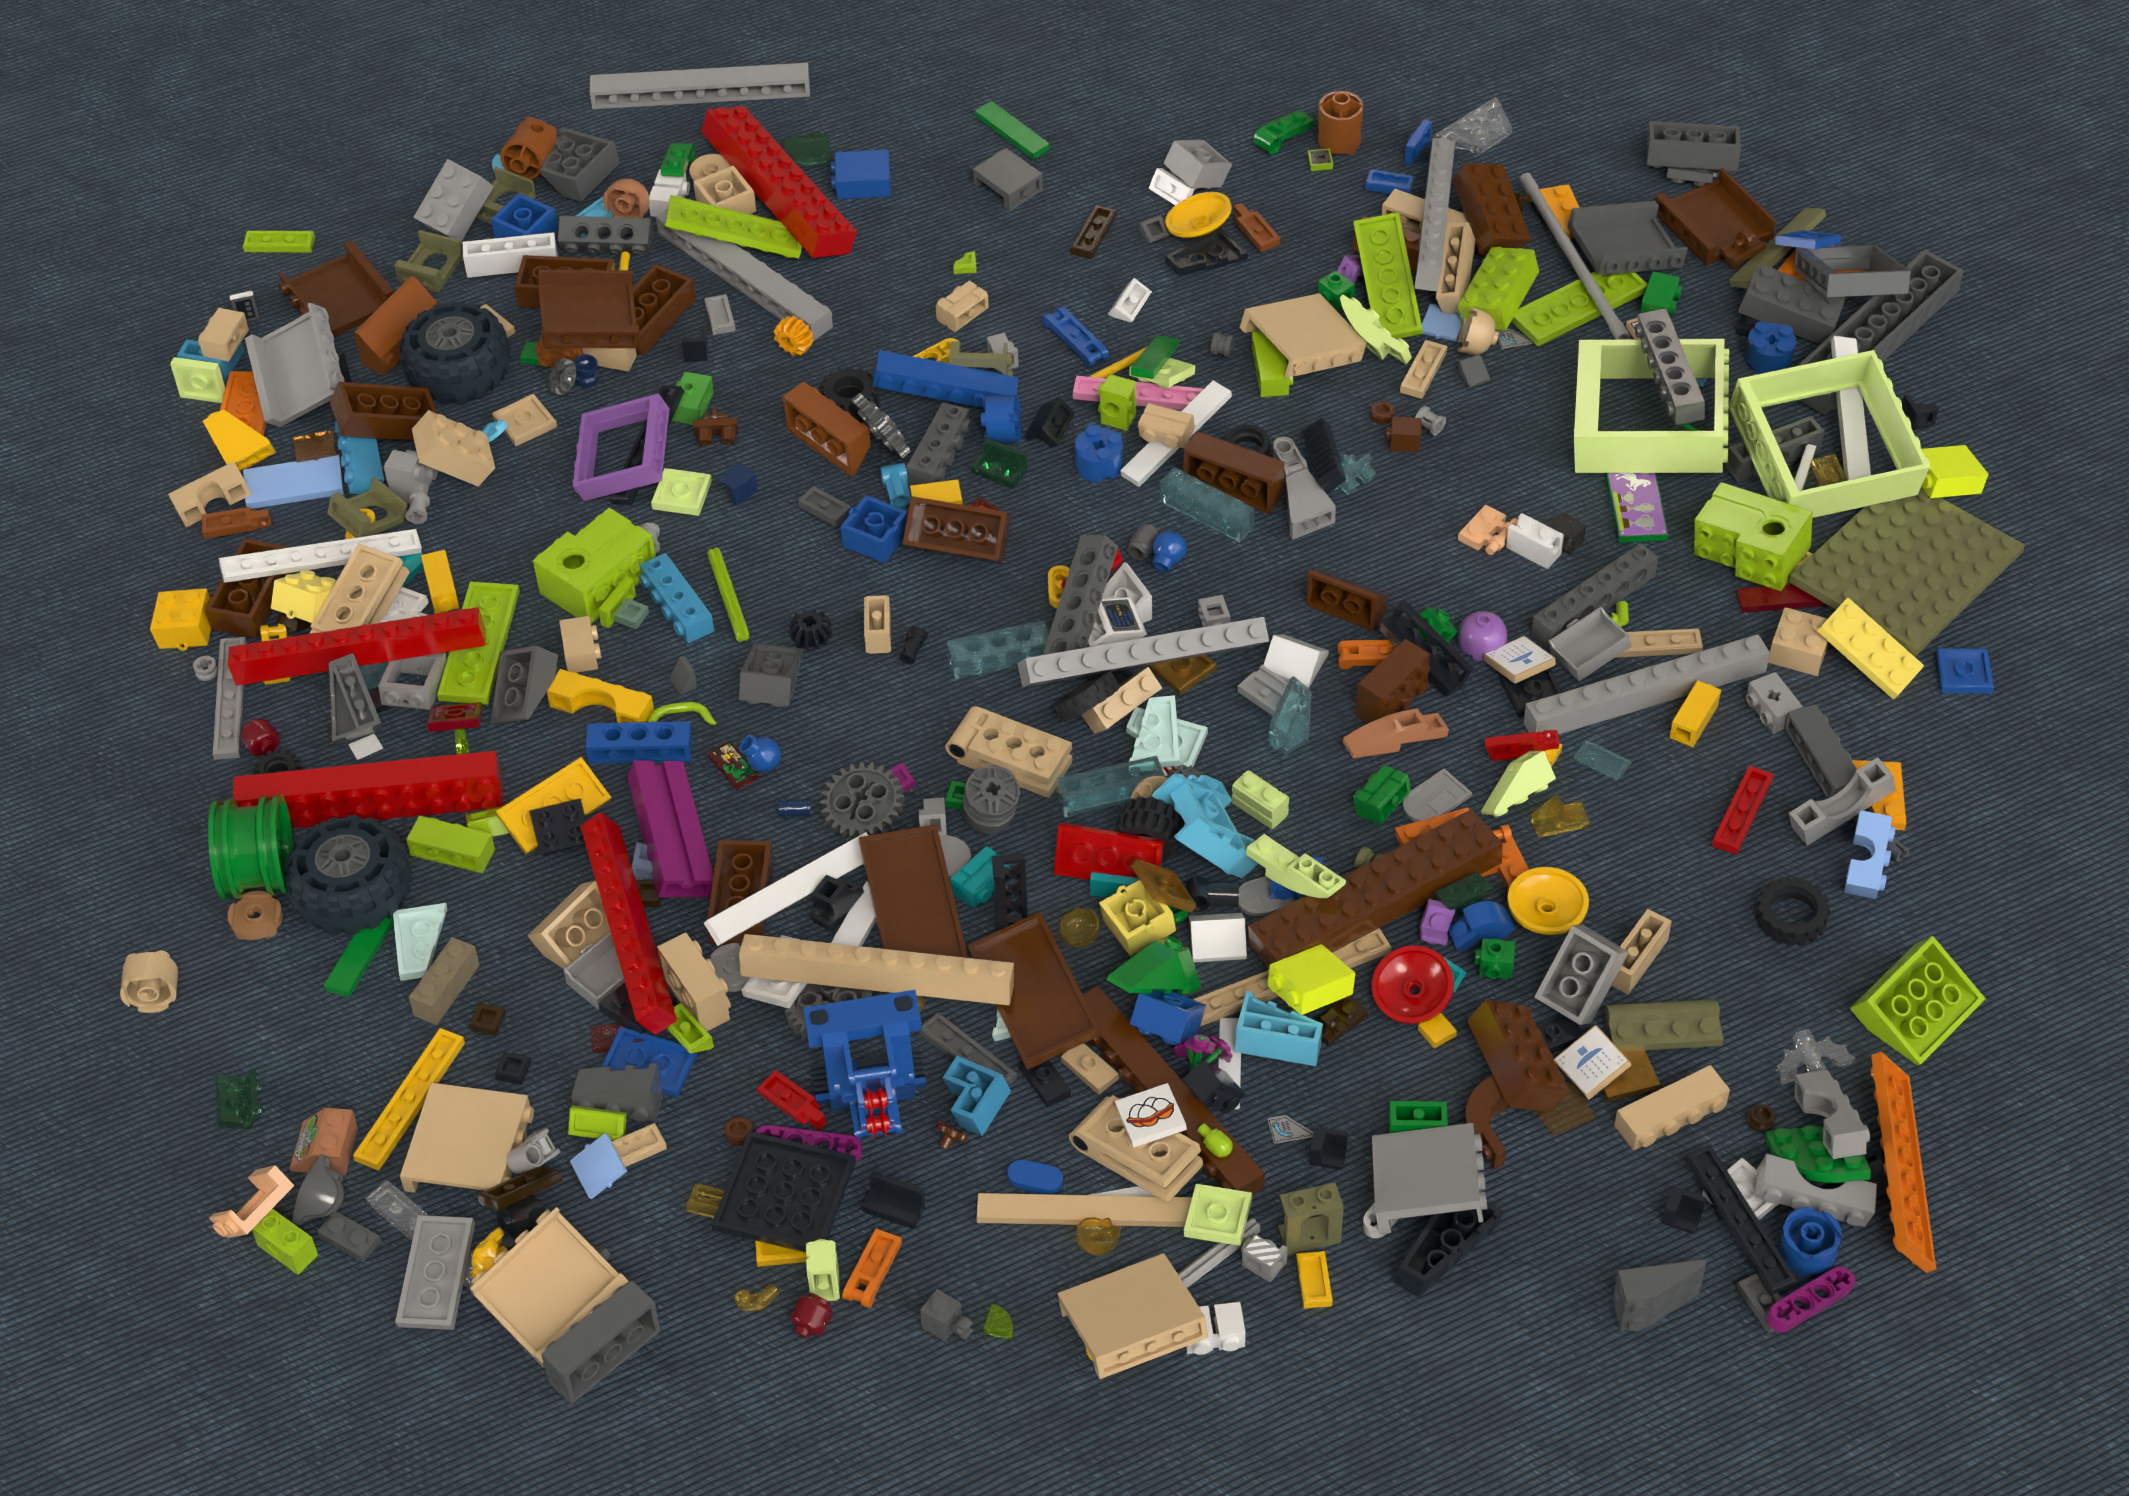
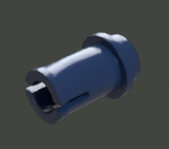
(794, 808)

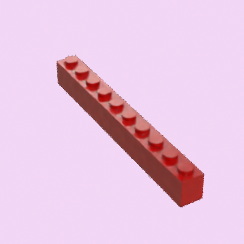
(368, 643)
(628, 924)

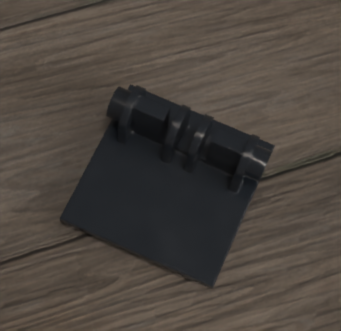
(558, 826)

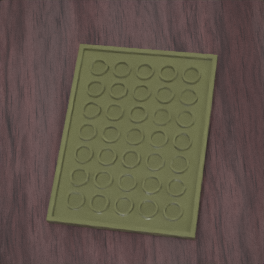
(1908, 565)

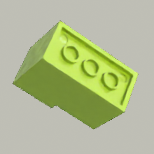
(1753, 535)
(587, 567)

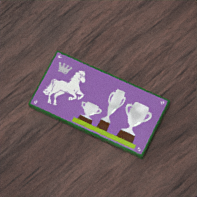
(1636, 507)

